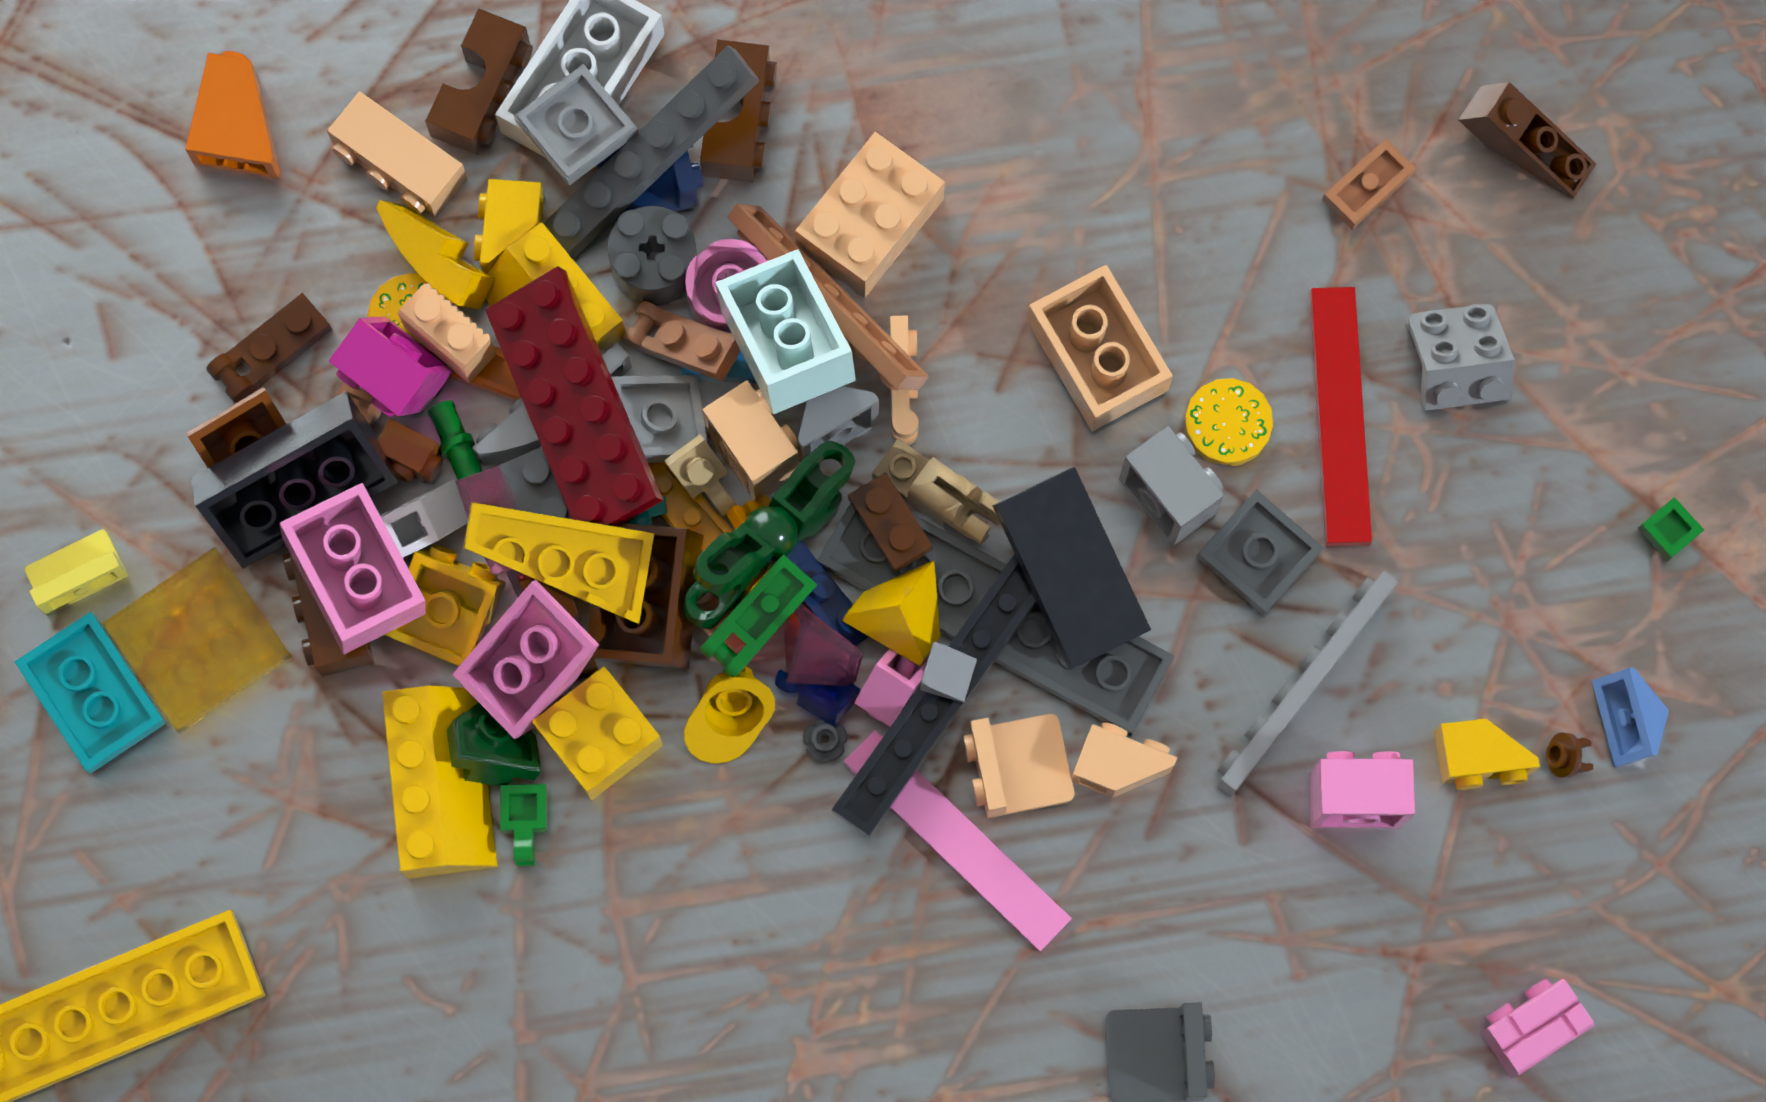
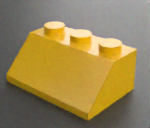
(536, 255)

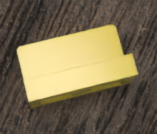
(75, 572)

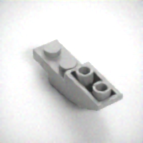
(516, 433)

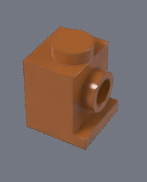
(410, 453)

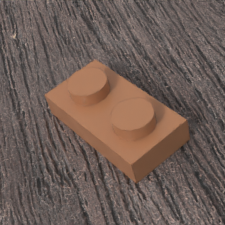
(1369, 183)

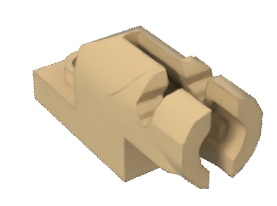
(938, 491)

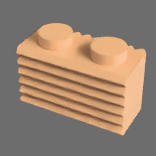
(447, 332)

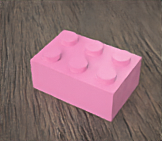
(353, 568)

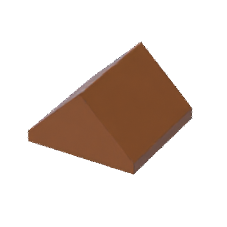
(236, 427)

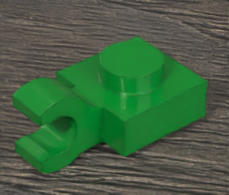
(524, 813)

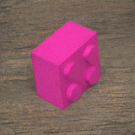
(389, 366)

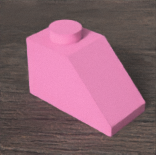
(890, 687)

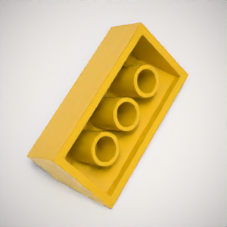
(439, 816)

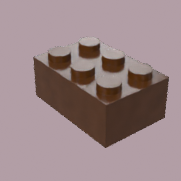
(663, 631)

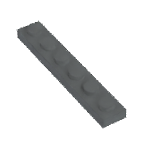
(651, 151)

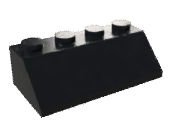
(288, 474)

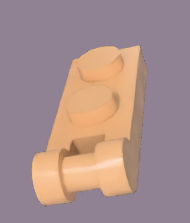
(903, 420)

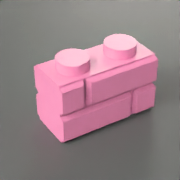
(1536, 1027)

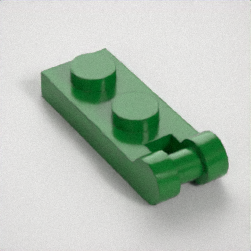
(759, 615)

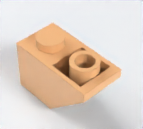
(1118, 764)

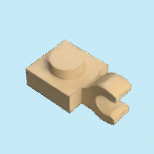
(699, 471)

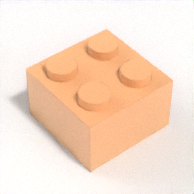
(752, 440)

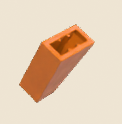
(231, 119)

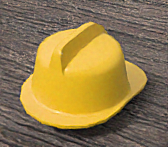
(728, 717)

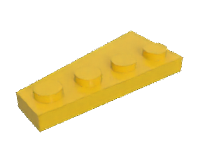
(575, 556)

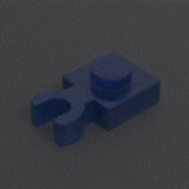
(823, 701)

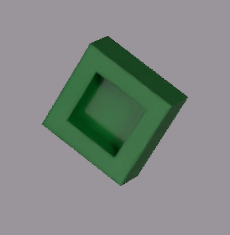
(1671, 529)

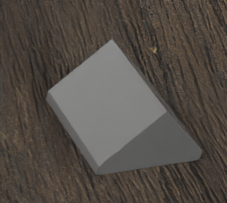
(837, 417)

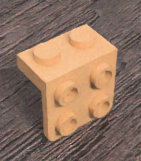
(1019, 764)

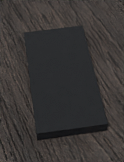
(1071, 567)

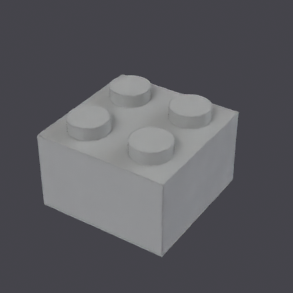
(1172, 485)

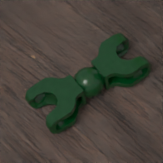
(742, 557)

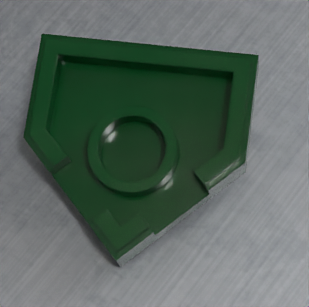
(489, 751)

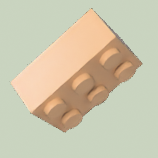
(870, 214)
(1099, 347)

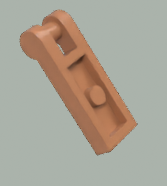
(682, 341)

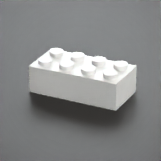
(604, 35)

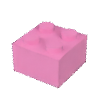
(1361, 791)

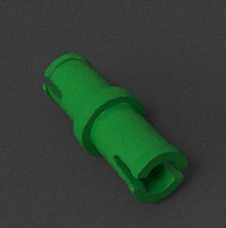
(455, 442)

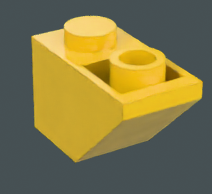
(508, 214)
(1480, 752)

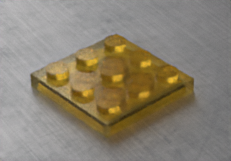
(197, 640)

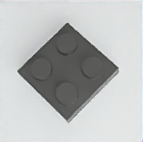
(1260, 552)

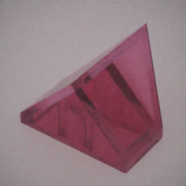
(818, 652)

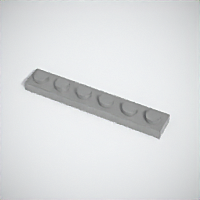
(1316, 667)

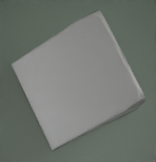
(948, 672)

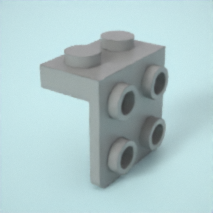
(1462, 356)

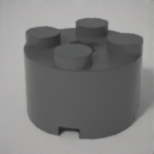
(635, 238)

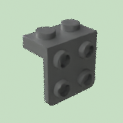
(1159, 1054)

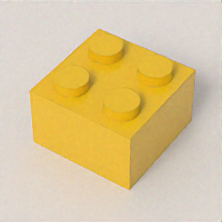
(597, 733)

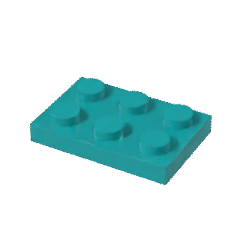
(90, 692)

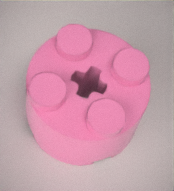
(714, 264)

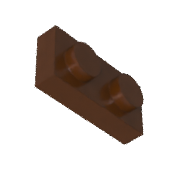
(890, 522)

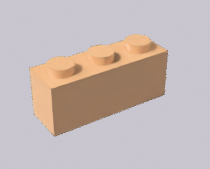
(396, 156)

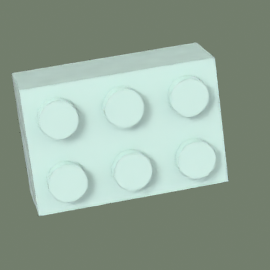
(786, 331)

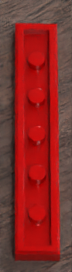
(1340, 417)

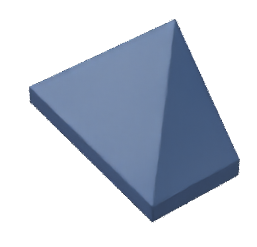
(1630, 715)

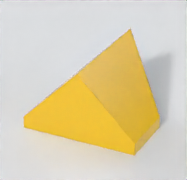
(901, 613)

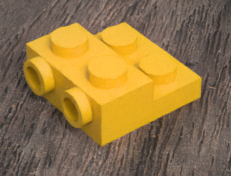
(457, 604)

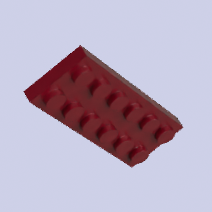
(573, 402)

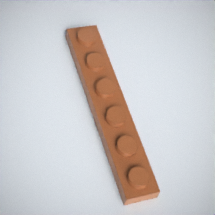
(865, 336)

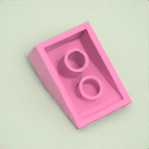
(526, 660)

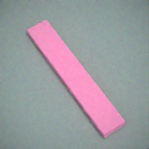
(972, 855)

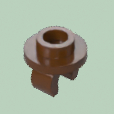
(1565, 755)

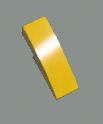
(435, 255)

